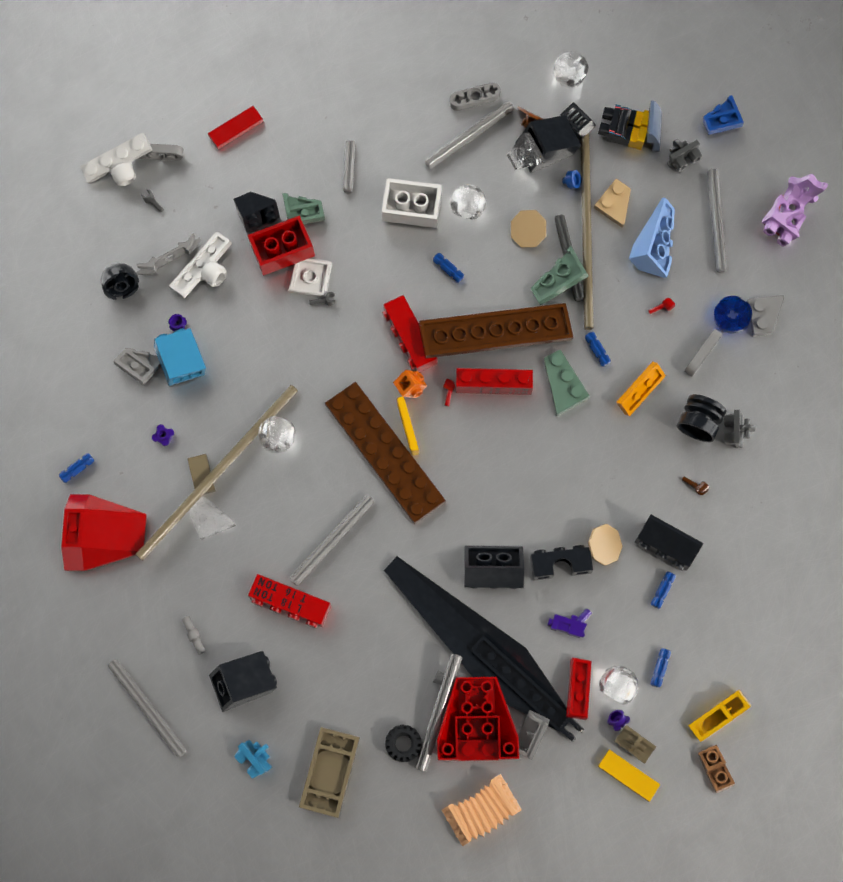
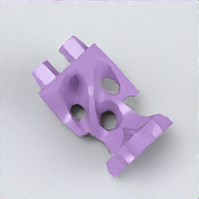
(780, 216)

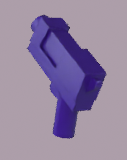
(573, 626)

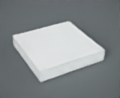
(310, 277)

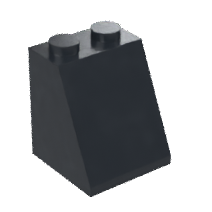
(553, 138)
(242, 680)

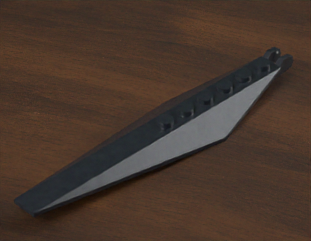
(483, 647)

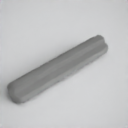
(349, 166)

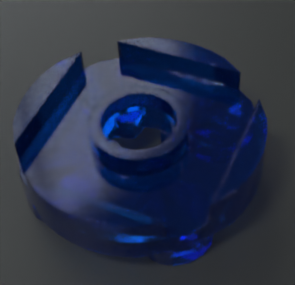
(726, 323)

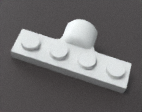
(118, 161)
(203, 267)

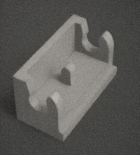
(532, 734)

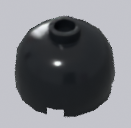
(119, 281)

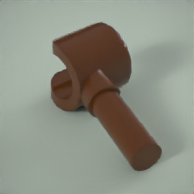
(701, 489)

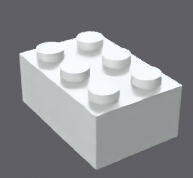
(411, 203)

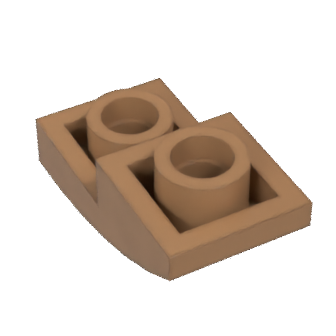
(716, 769)

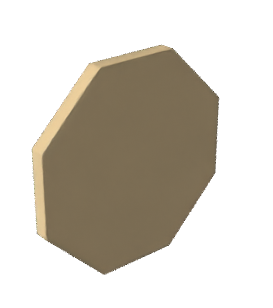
(528, 228)
(605, 544)

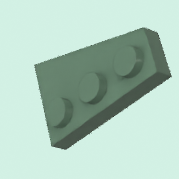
(561, 277)
(564, 383)

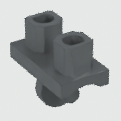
(681, 151)
(736, 437)

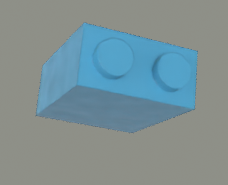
(179, 356)

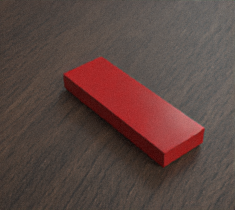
(235, 127)
(579, 688)

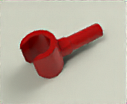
(667, 303)
(450, 386)

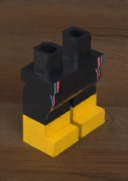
(626, 126)

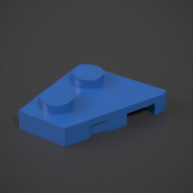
(723, 117)

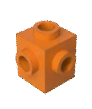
(410, 384)

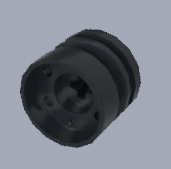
(701, 418)

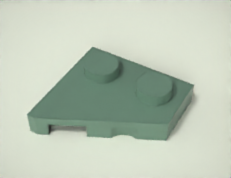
(309, 210)

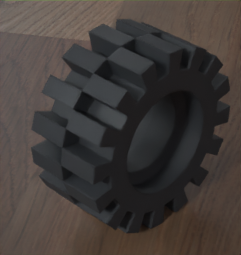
(403, 730)

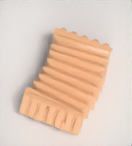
(482, 811)

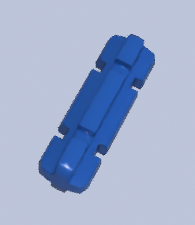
(448, 267)
(597, 349)
(76, 467)
(663, 589)
(660, 668)

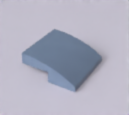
(654, 126)

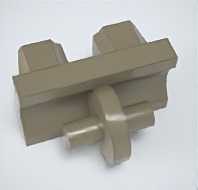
(635, 744)

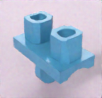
(257, 757)

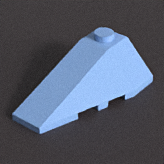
(652, 246)

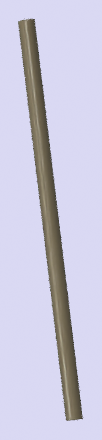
(586, 231)
(214, 475)

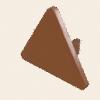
(529, 117)

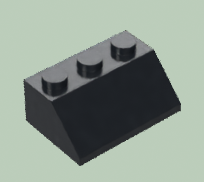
(668, 543)
(494, 567)

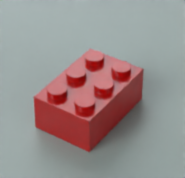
(281, 245)

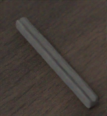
(565, 244)

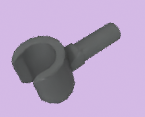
(150, 199)
(324, 300)

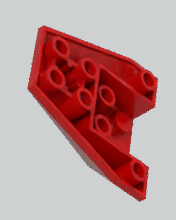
(99, 532)
(477, 723)

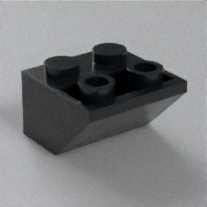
(256, 210)

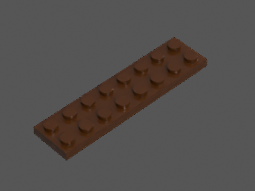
(495, 330)
(385, 452)

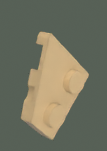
(615, 202)

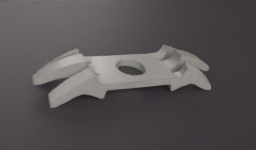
(155, 263)

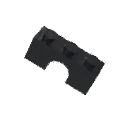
(577, 558)

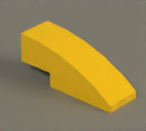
(720, 715)

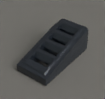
(586, 127)

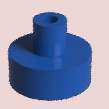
(572, 179)

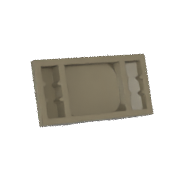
(329, 772)

